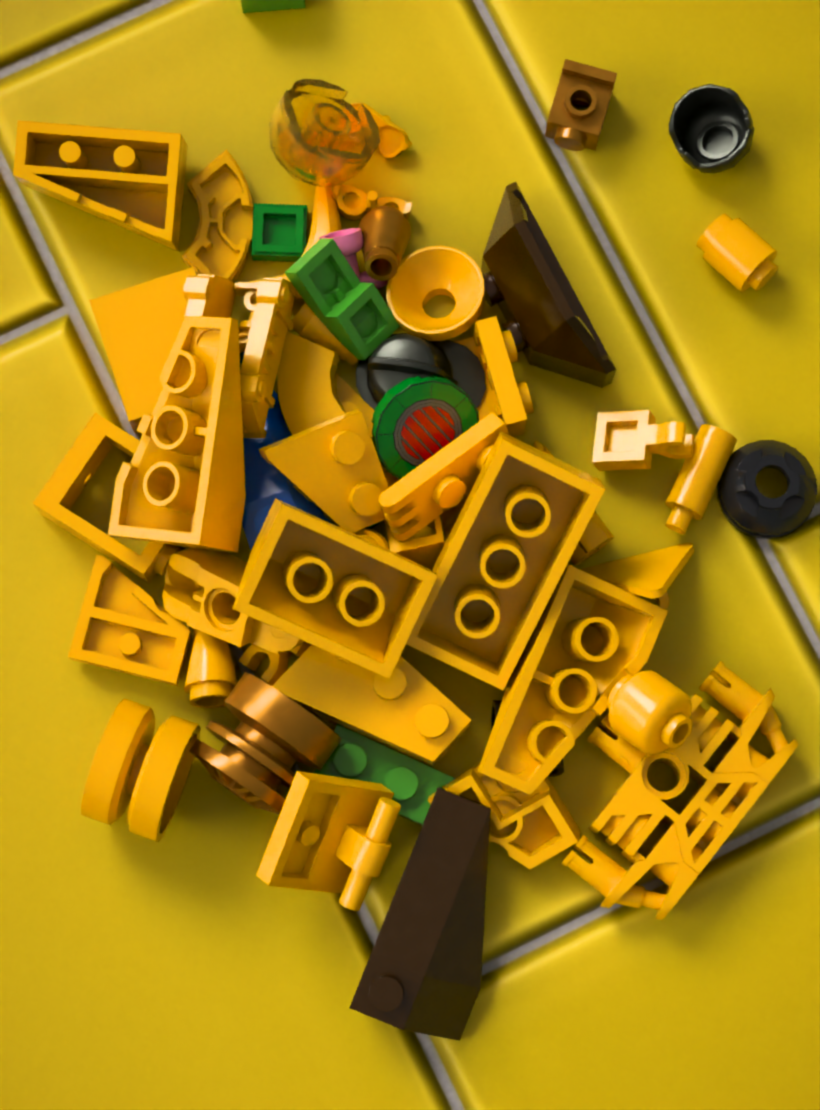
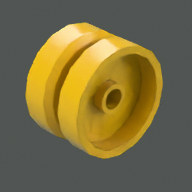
(140, 770)

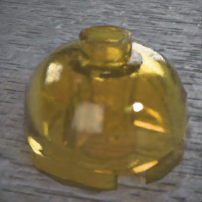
(320, 134)

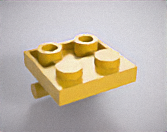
(330, 837)

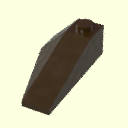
(431, 941)

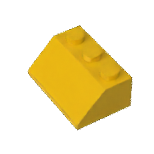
(333, 588)

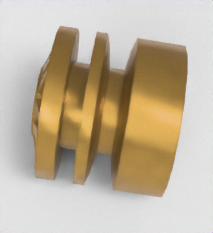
(265, 743)

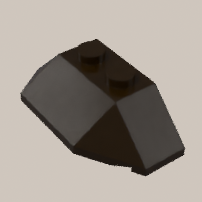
(538, 298)

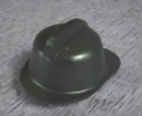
(410, 356)

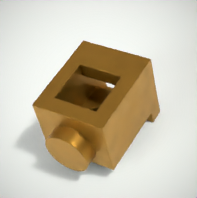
(587, 87)

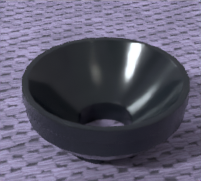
(756, 513)

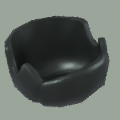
(711, 128)

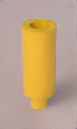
(699, 477)

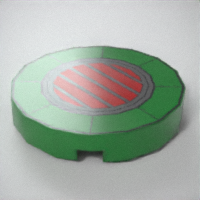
(418, 421)

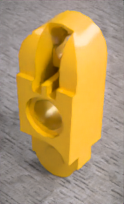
(202, 593)

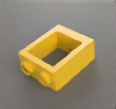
(71, 479)

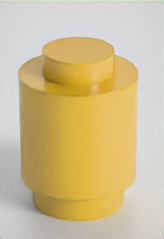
(738, 253)

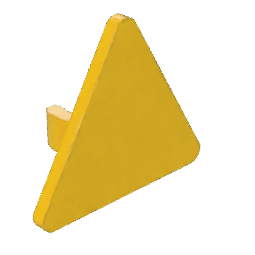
(646, 573)

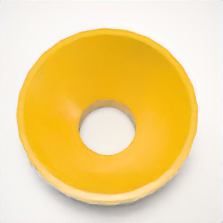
(433, 273)

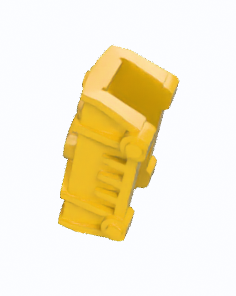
(260, 336)

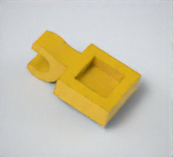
(630, 438)

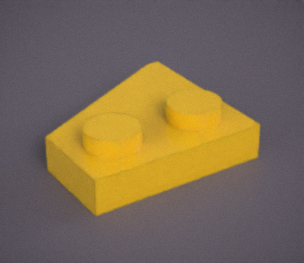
(334, 469)
(128, 629)

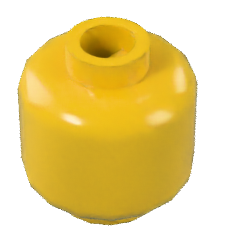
(650, 712)

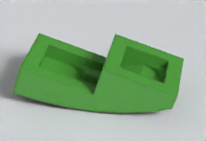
(345, 305)

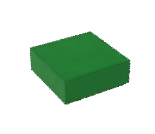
(279, 232)

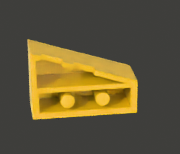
(109, 173)
(396, 712)

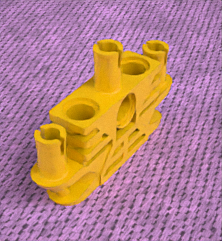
(707, 816)

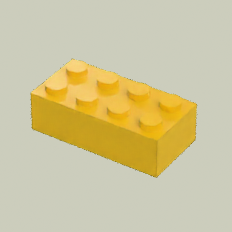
(504, 559)

